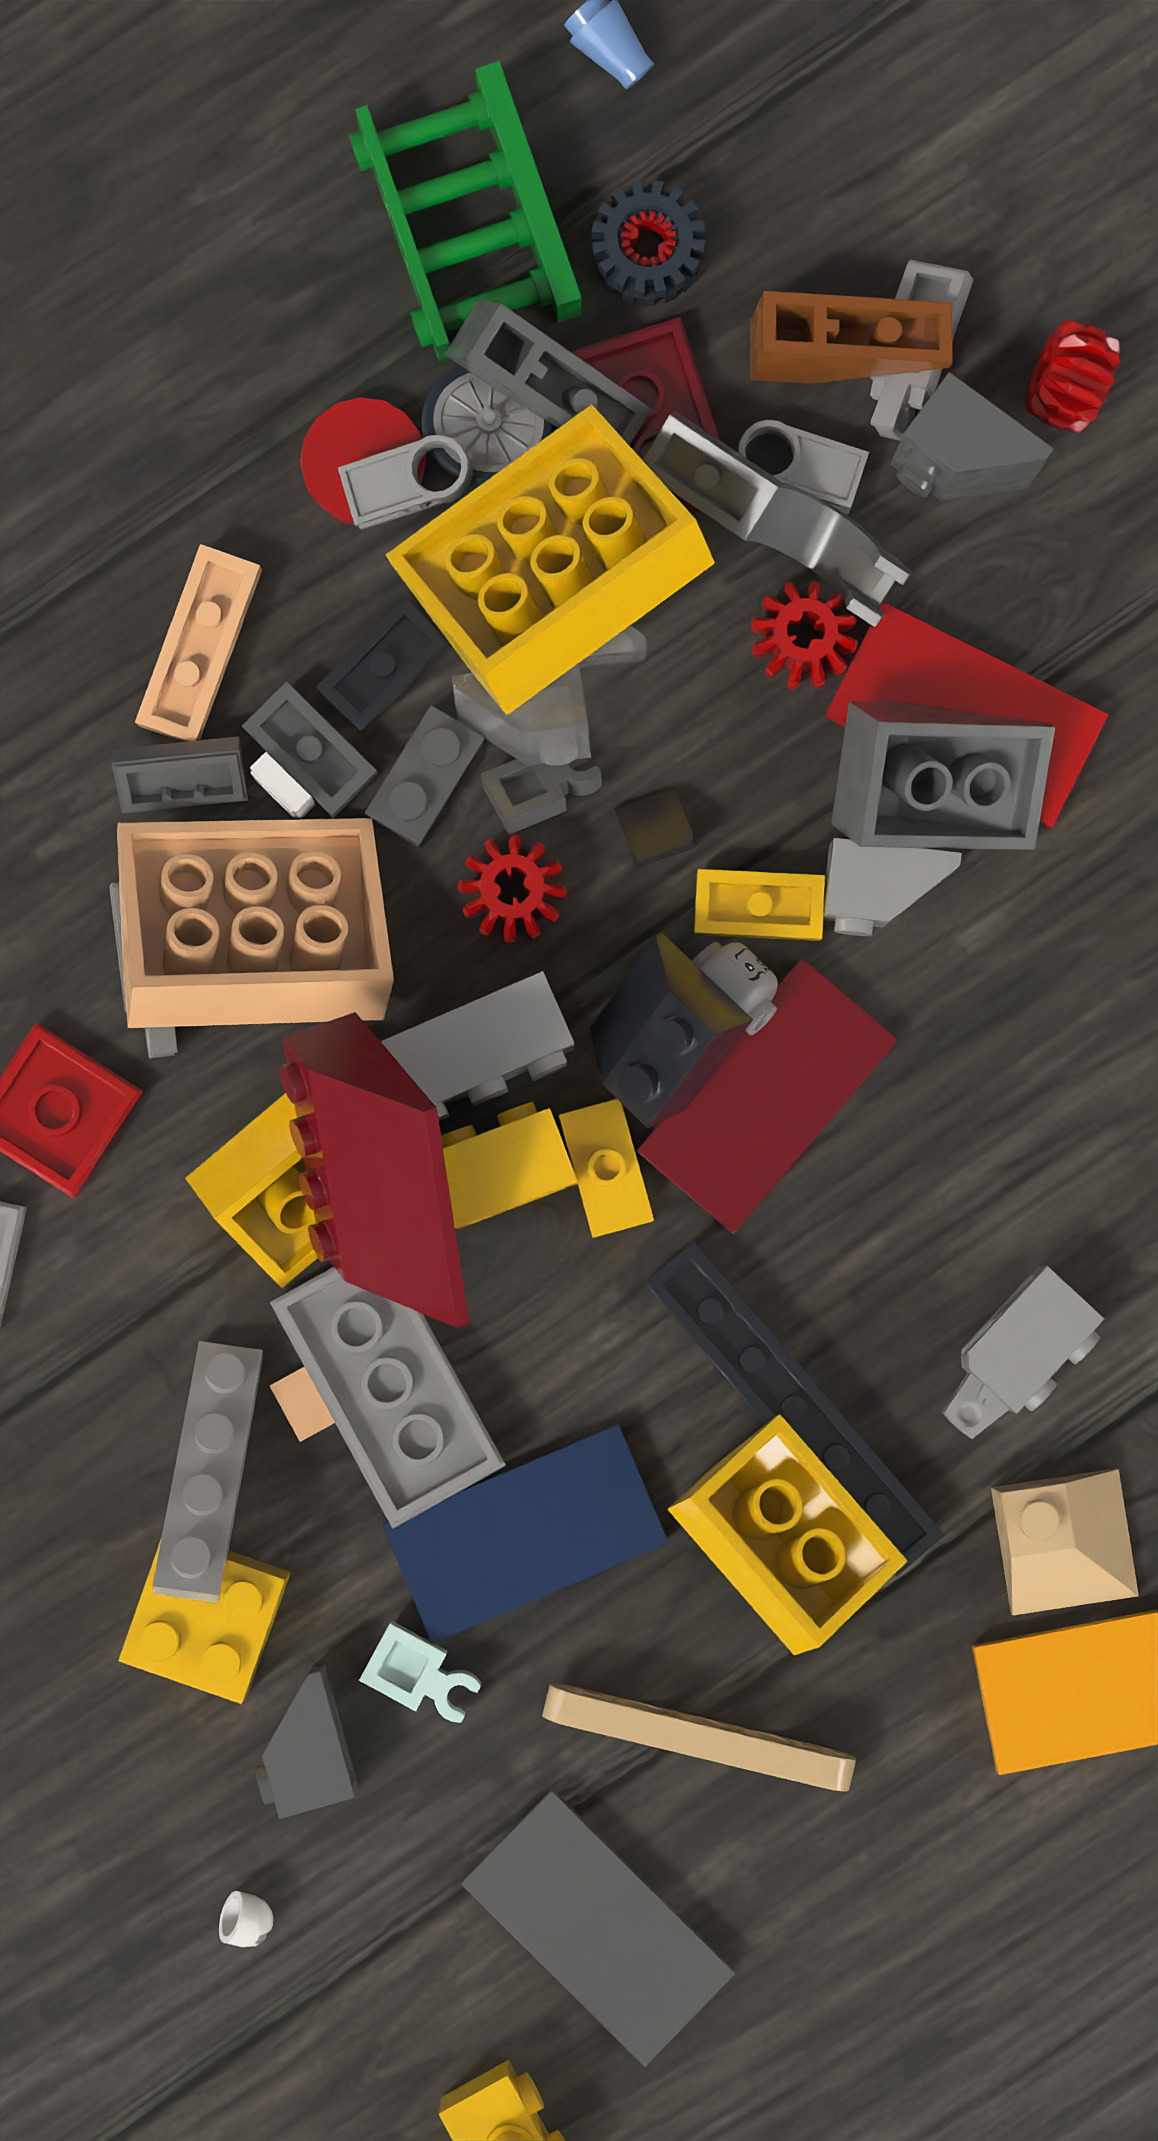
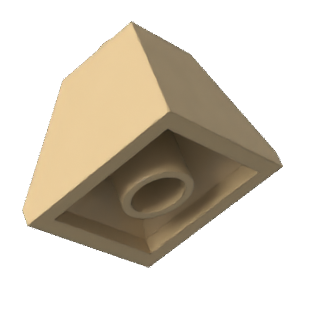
(1064, 1541)

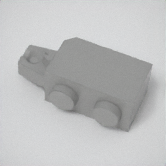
(1020, 1350)

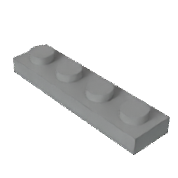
(208, 1472)

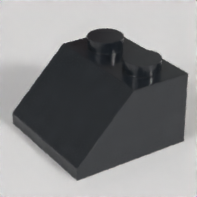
(664, 1033)

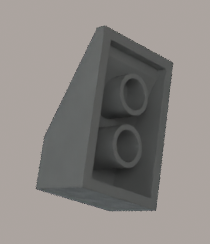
(940, 778)

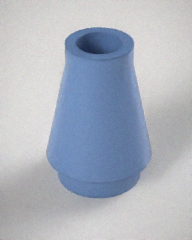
(609, 40)

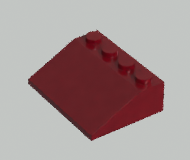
(373, 1169)

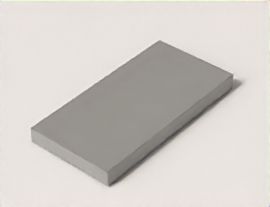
(388, 1394)

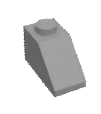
(878, 883)

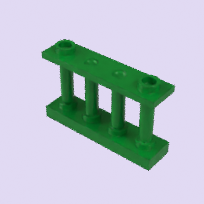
(508, 167)

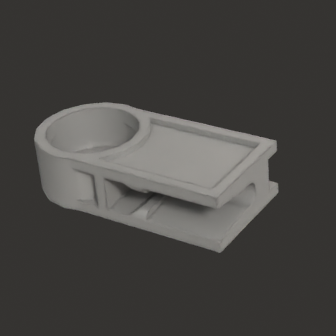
(818, 463)
(389, 486)

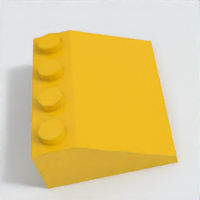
(551, 558)

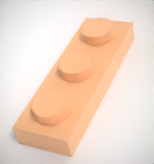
(198, 645)

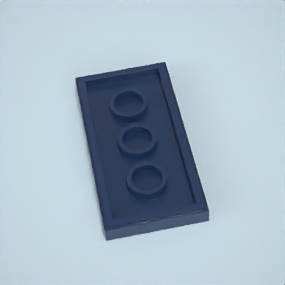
(526, 1533)

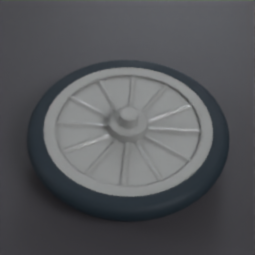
(481, 421)

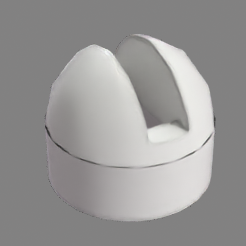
(245, 1920)

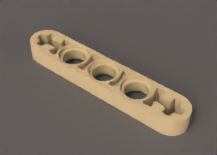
(699, 1737)

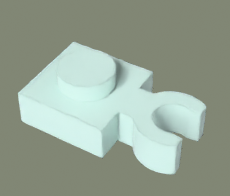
(408, 1669)

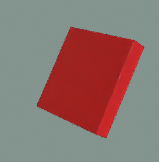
(61, 1109)

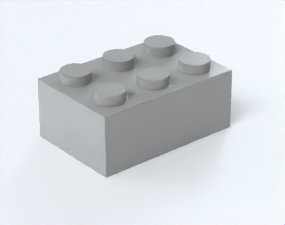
(485, 1044)

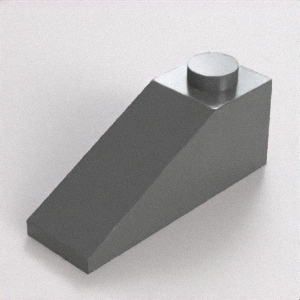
(539, 371)

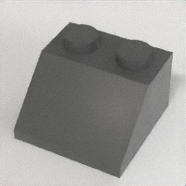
(966, 447)

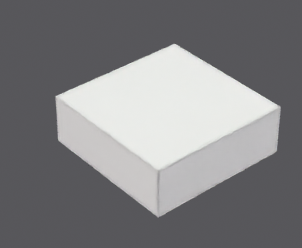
(282, 786)

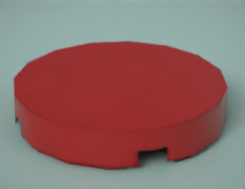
(346, 435)

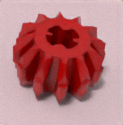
(1072, 376)
(787, 619)
(533, 886)

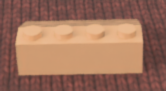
(252, 922)

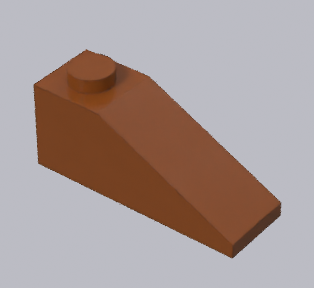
(846, 337)

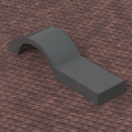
(775, 514)

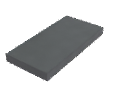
(598, 1927)

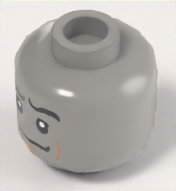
(742, 979)

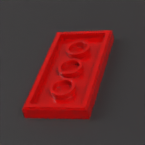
(925, 666)

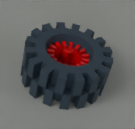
(618, 230)

